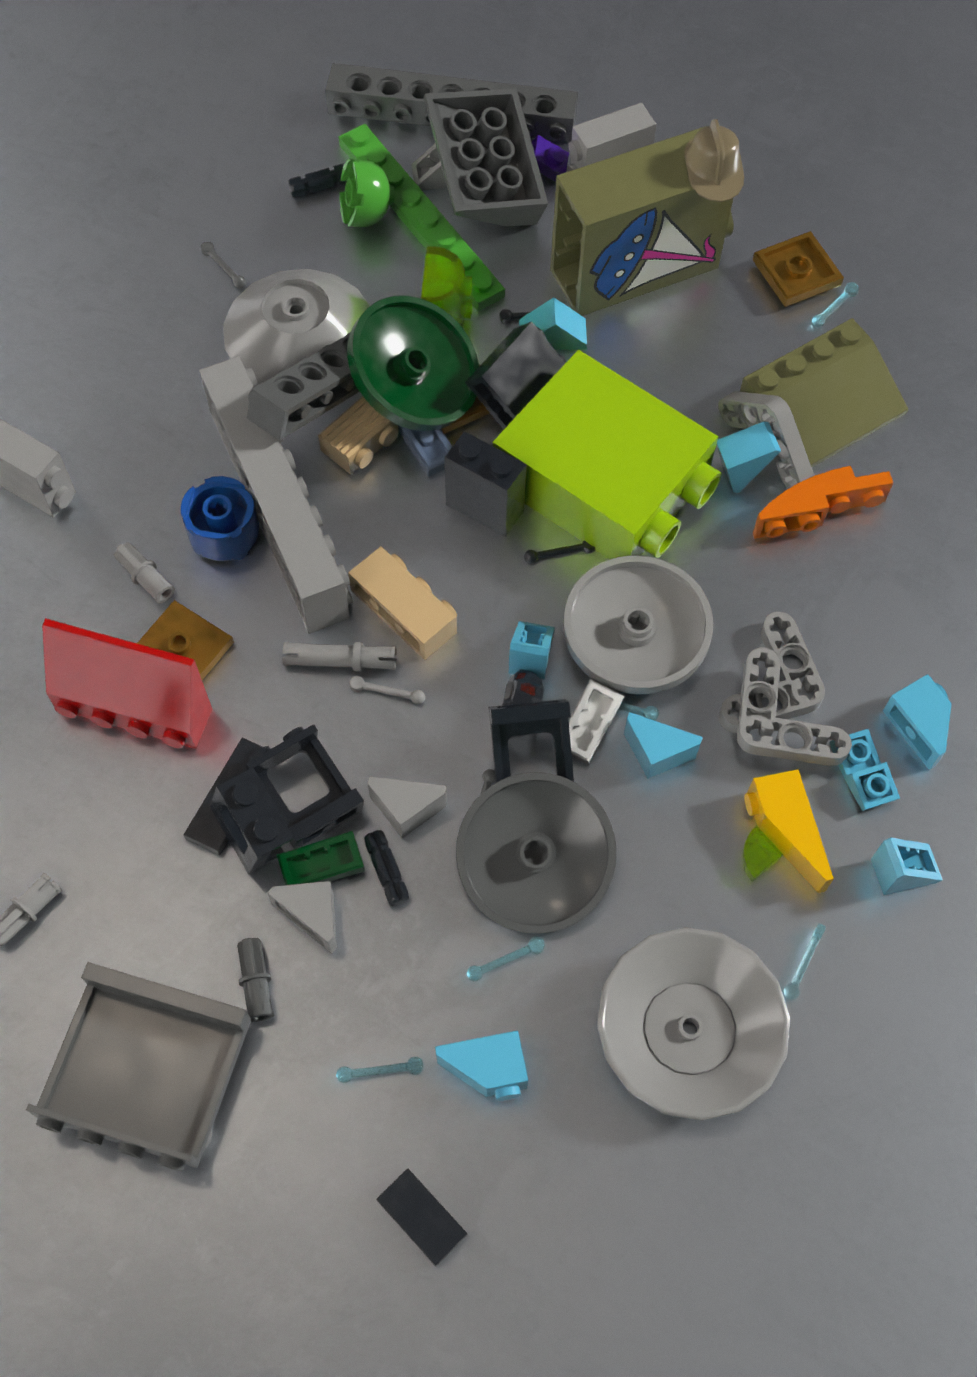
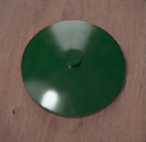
(412, 363)

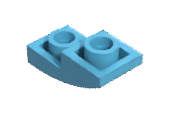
(864, 774)

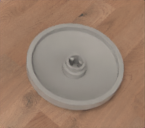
(638, 624)

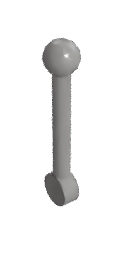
(357, 685)

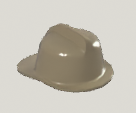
(715, 163)

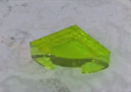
(759, 854)

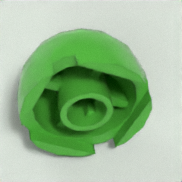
(365, 194)

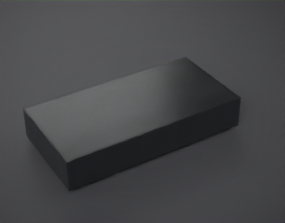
(421, 1217)

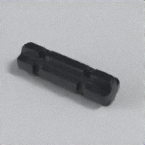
(316, 181)
(386, 868)

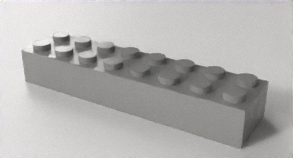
(279, 499)

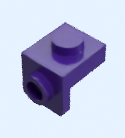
(550, 158)

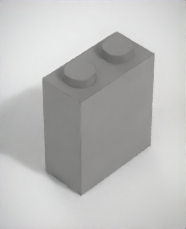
(611, 136)
(33, 471)

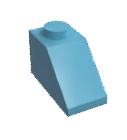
(922, 718)
(487, 1064)

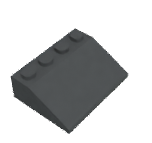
(487, 156)

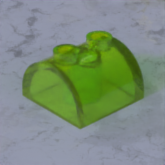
(446, 283)

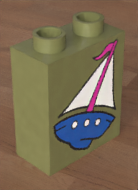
(633, 226)

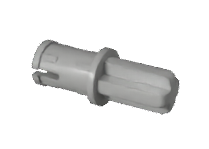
(144, 572)
(27, 907)

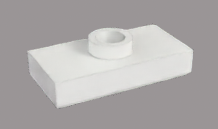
(592, 719)

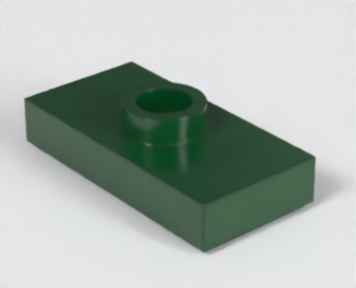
(322, 861)

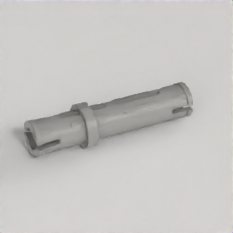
(353, 656)

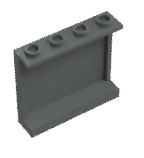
(143, 1067)

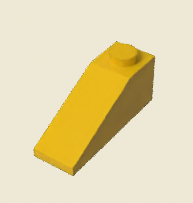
(788, 821)

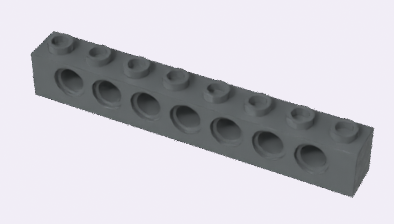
(400, 94)

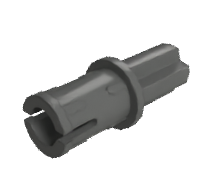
(254, 979)

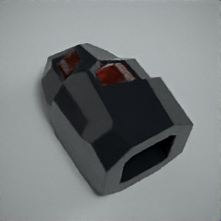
(523, 688)

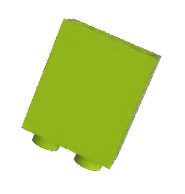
(610, 459)

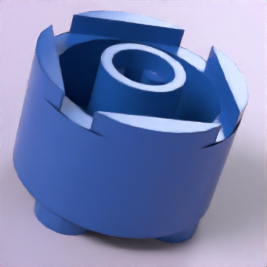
(220, 519)

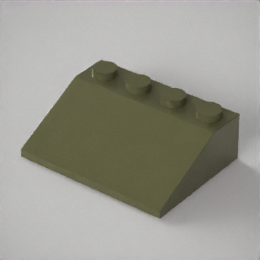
(833, 389)

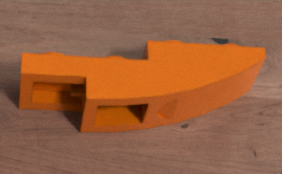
(809, 501)

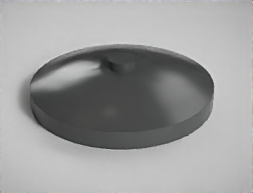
(536, 852)

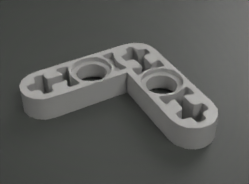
(749, 409)
(790, 684)
(766, 720)

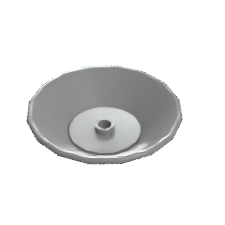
(271, 334)
(720, 990)

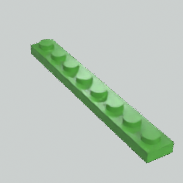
(422, 215)

